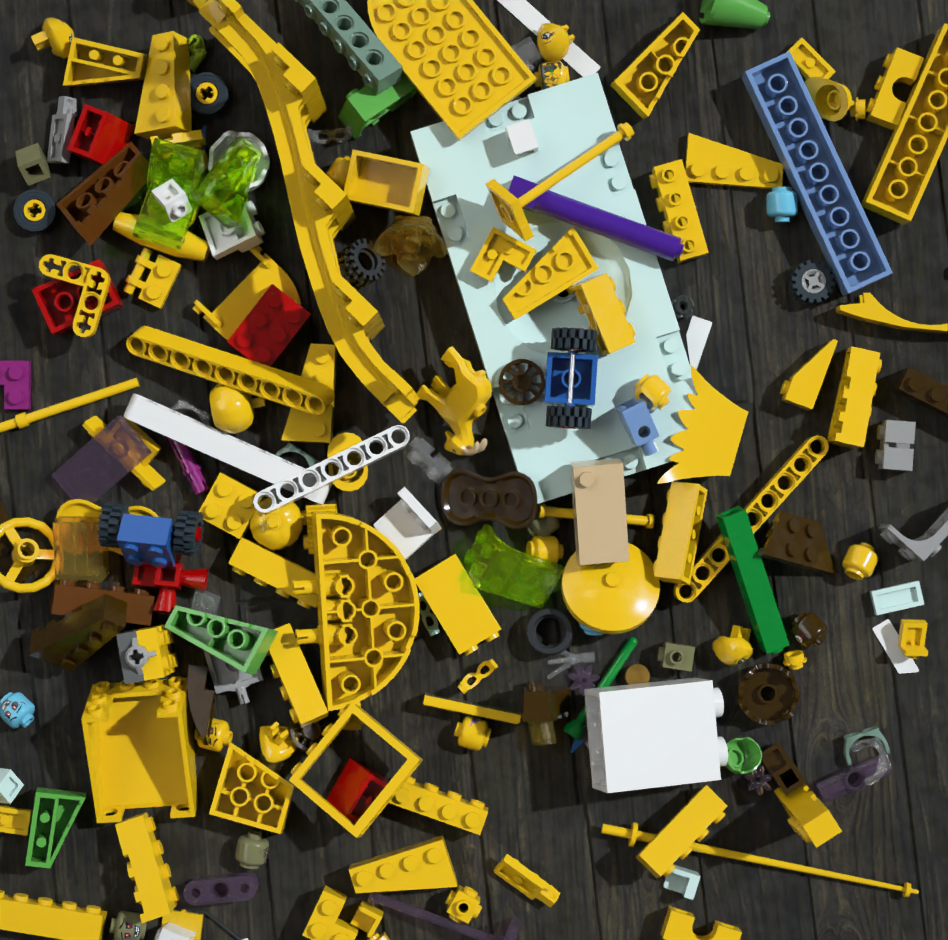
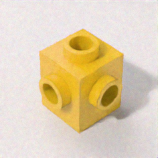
(463, 895)

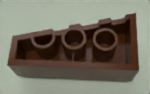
(105, 193)
(70, 597)

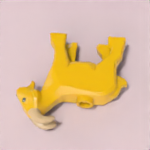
(460, 403)

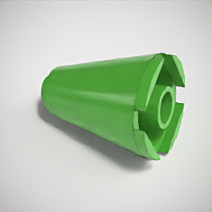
(735, 13)

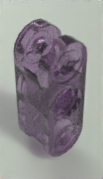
(208, 891)

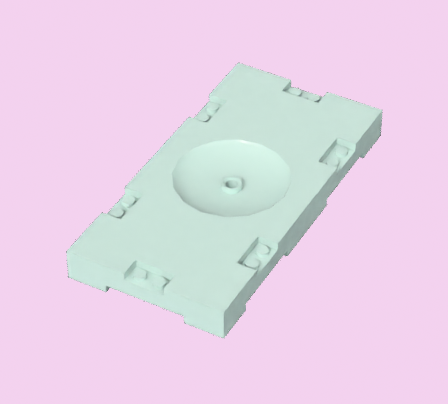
(566, 125)

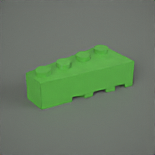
(228, 639)

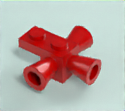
(168, 581)

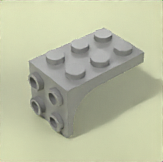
(921, 547)

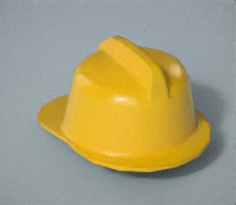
(829, 97)
(338, 444)

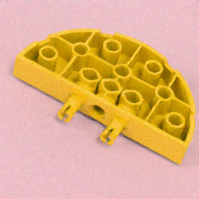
(363, 608)

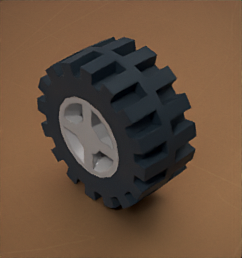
(818, 276)

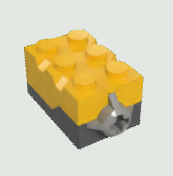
(146, 653)

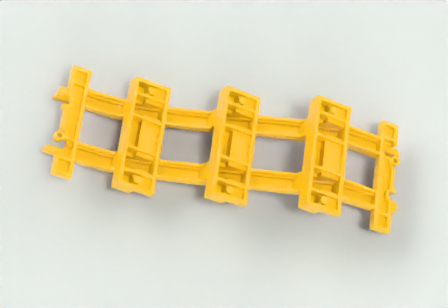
(315, 200)

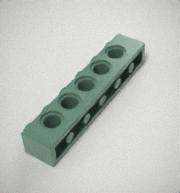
(337, 16)

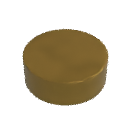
(637, 674)

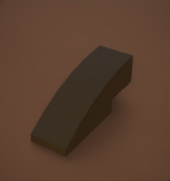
(201, 700)

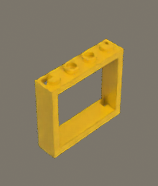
(386, 794)

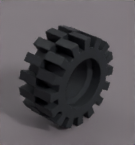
(353, 267)

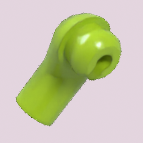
(197, 50)

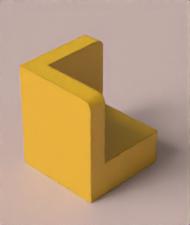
(367, 918)

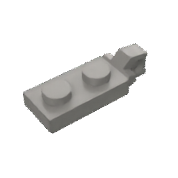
(62, 131)

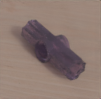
(838, 785)

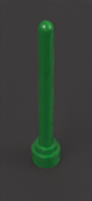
(576, 727)

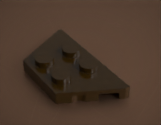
(797, 543)

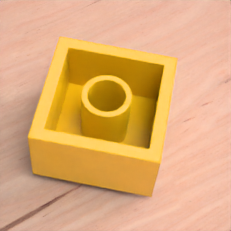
(230, 505)

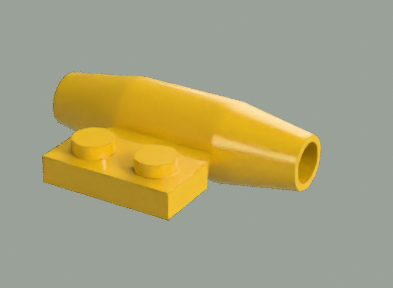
(192, 247)

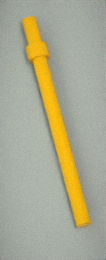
(23, 420)

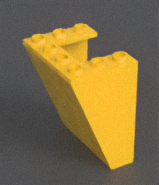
(140, 747)

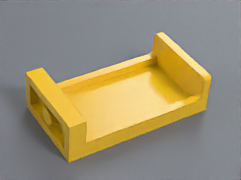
(458, 605)

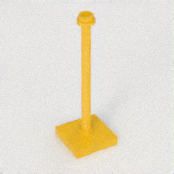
(510, 207)

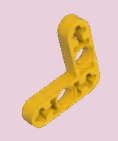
(86, 282)

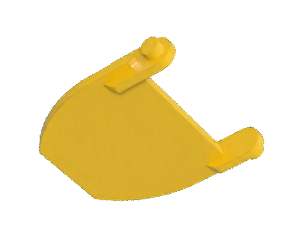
(245, 296)

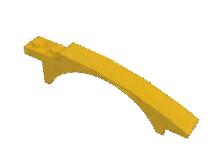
(873, 312)

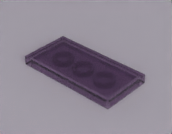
(102, 462)

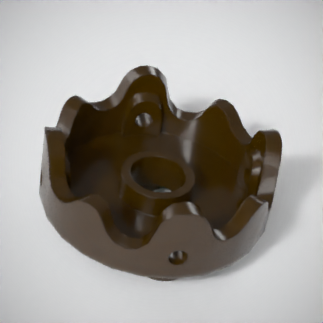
(780, 706)

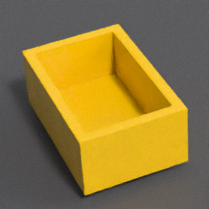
(386, 182)

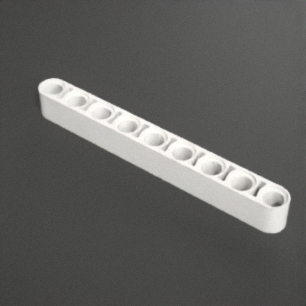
(218, 444)

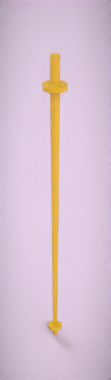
(633, 835)

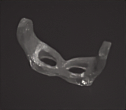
(314, 135)
(202, 414)
(883, 764)

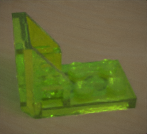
(187, 169)

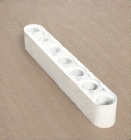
(340, 460)

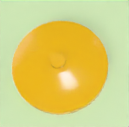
(613, 594)

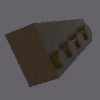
(79, 633)

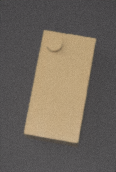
(599, 511)

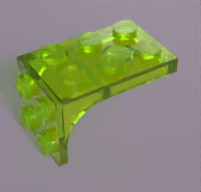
(510, 572)

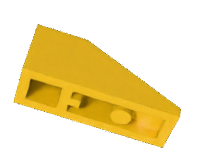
(806, 382)

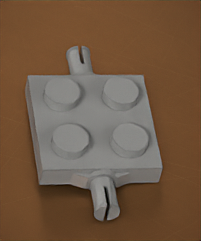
(228, 678)

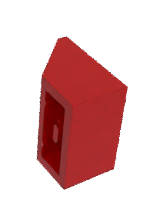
(99, 135)
(356, 790)

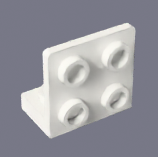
(407, 524)

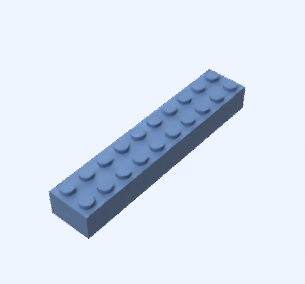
(816, 173)

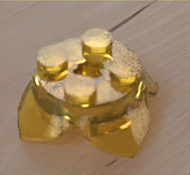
(412, 241)

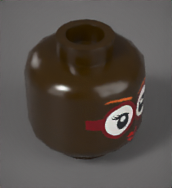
(808, 629)

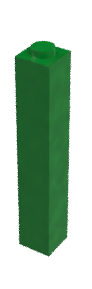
(752, 580)

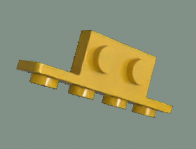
(147, 475)

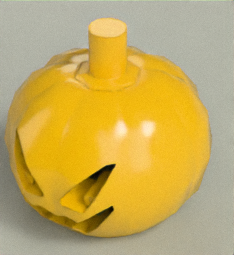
(233, 408)
(277, 528)

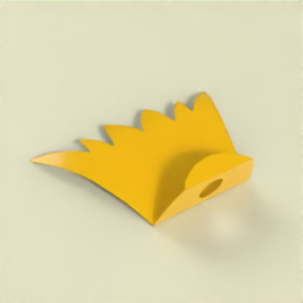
(711, 434)

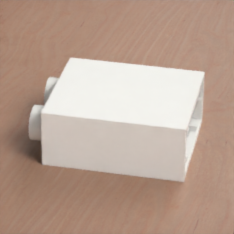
(654, 734)

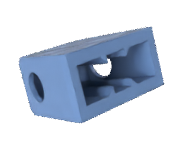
(635, 415)

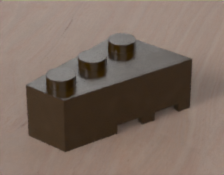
(544, 702)

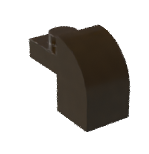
(782, 769)

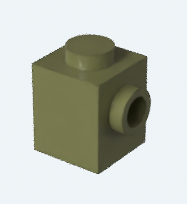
(32, 164)
(676, 656)

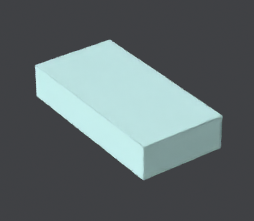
(897, 597)

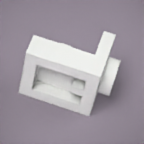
(172, 199)

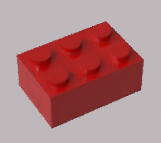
(60, 300)
(269, 327)

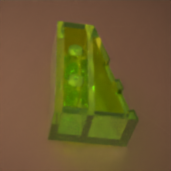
(228, 183)

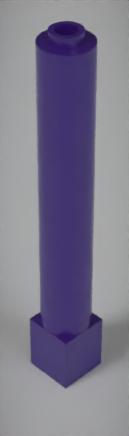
(599, 221)

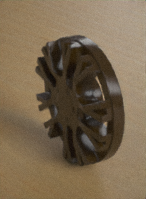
(521, 382)
(308, 733)

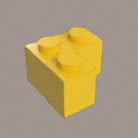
(324, 920)

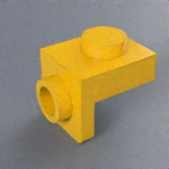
(912, 638)

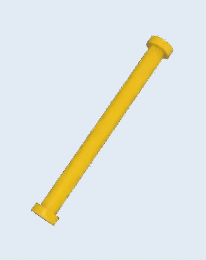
(647, 521)

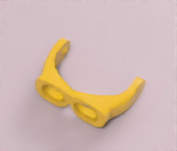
(464, 686)

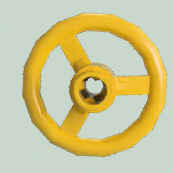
(33, 551)

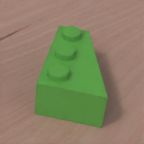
(51, 820)

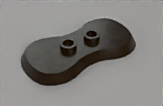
(476, 498)

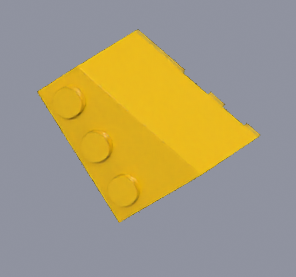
(251, 793)

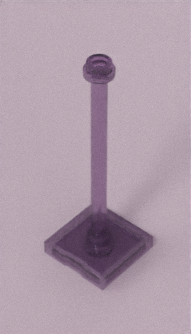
(377, 898)

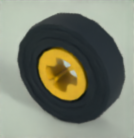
(220, 93)
(43, 220)

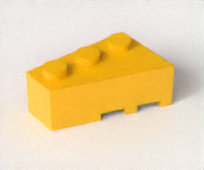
(101, 64)
(604, 313)

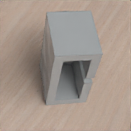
(895, 445)

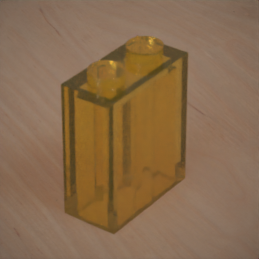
(78, 550)

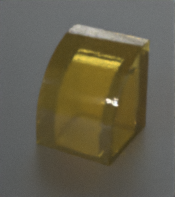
(542, 733)

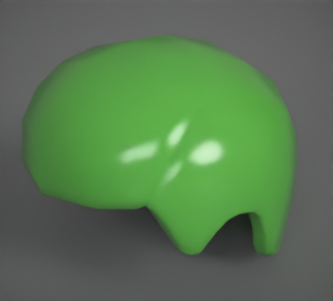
(743, 755)

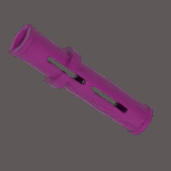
(190, 467)

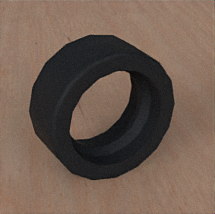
(549, 613)

